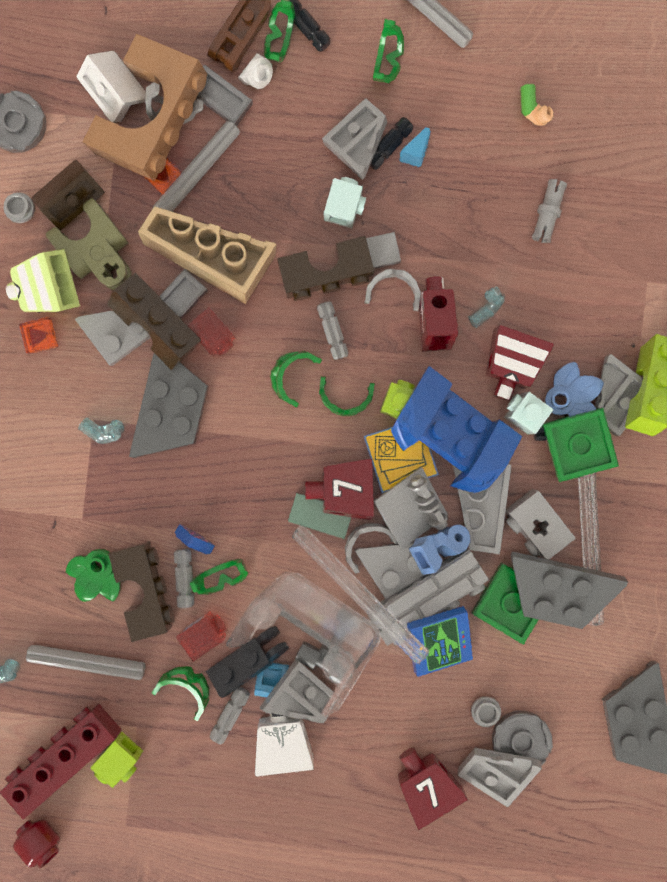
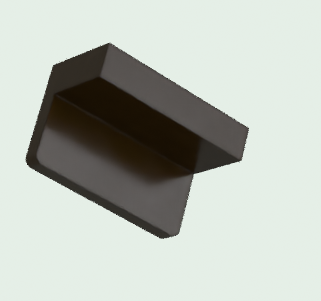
(66, 193)

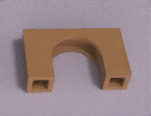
(147, 147)

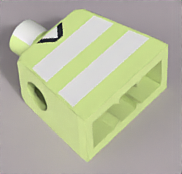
(43, 283)

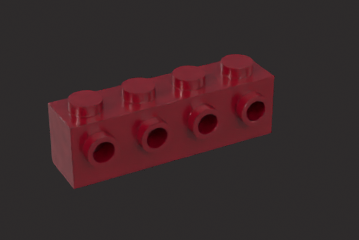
(60, 761)

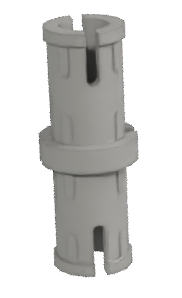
(549, 211)

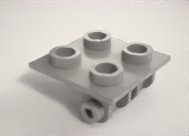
(411, 508)

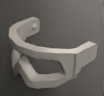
(152, 93)
(400, 274)
(367, 527)

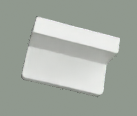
(110, 84)

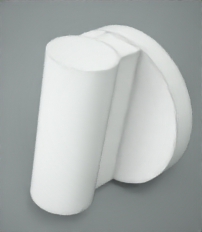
(257, 72)

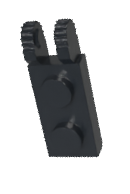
(245, 663)

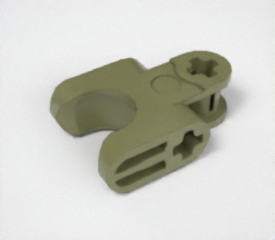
(97, 250)

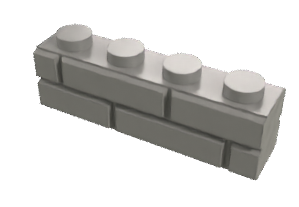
(436, 591)

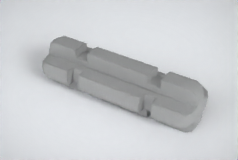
(332, 330)
(183, 577)
(229, 715)

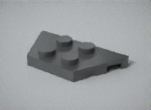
(169, 409)
(562, 590)
(639, 720)

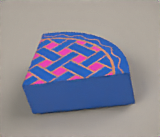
(194, 540)

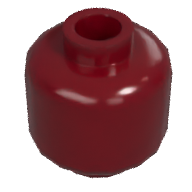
(36, 843)

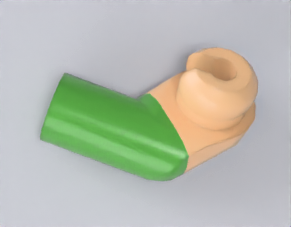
(531, 109)

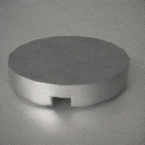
(20, 122)
(522, 735)

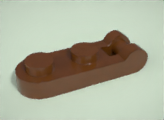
(239, 31)

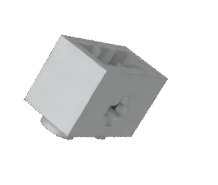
(553, 533)

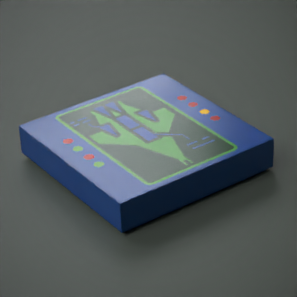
(446, 639)

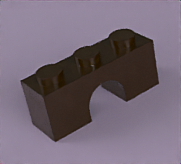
(302, 278)
(140, 304)
(139, 565)

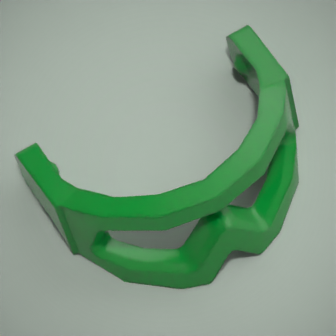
(288, 9)
(389, 29)
(278, 371)
(348, 412)
(197, 583)
(191, 678)

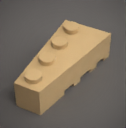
(216, 255)

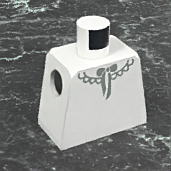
(282, 746)

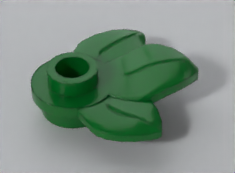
(91, 578)

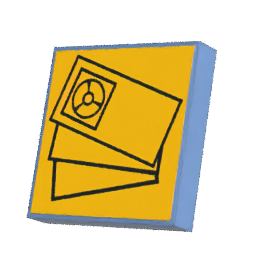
(394, 464)

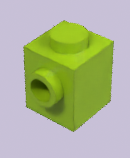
(396, 398)
(117, 761)

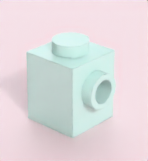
(344, 202)
(527, 412)

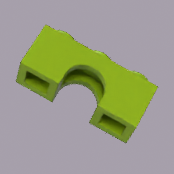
(649, 407)

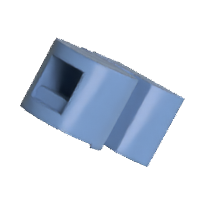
(446, 542)

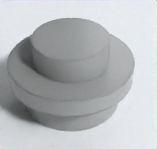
(19, 207)
(486, 711)

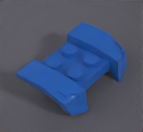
(455, 432)

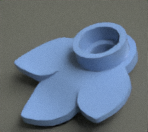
(577, 390)

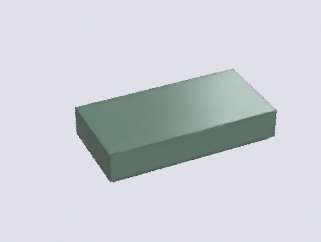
(310, 515)

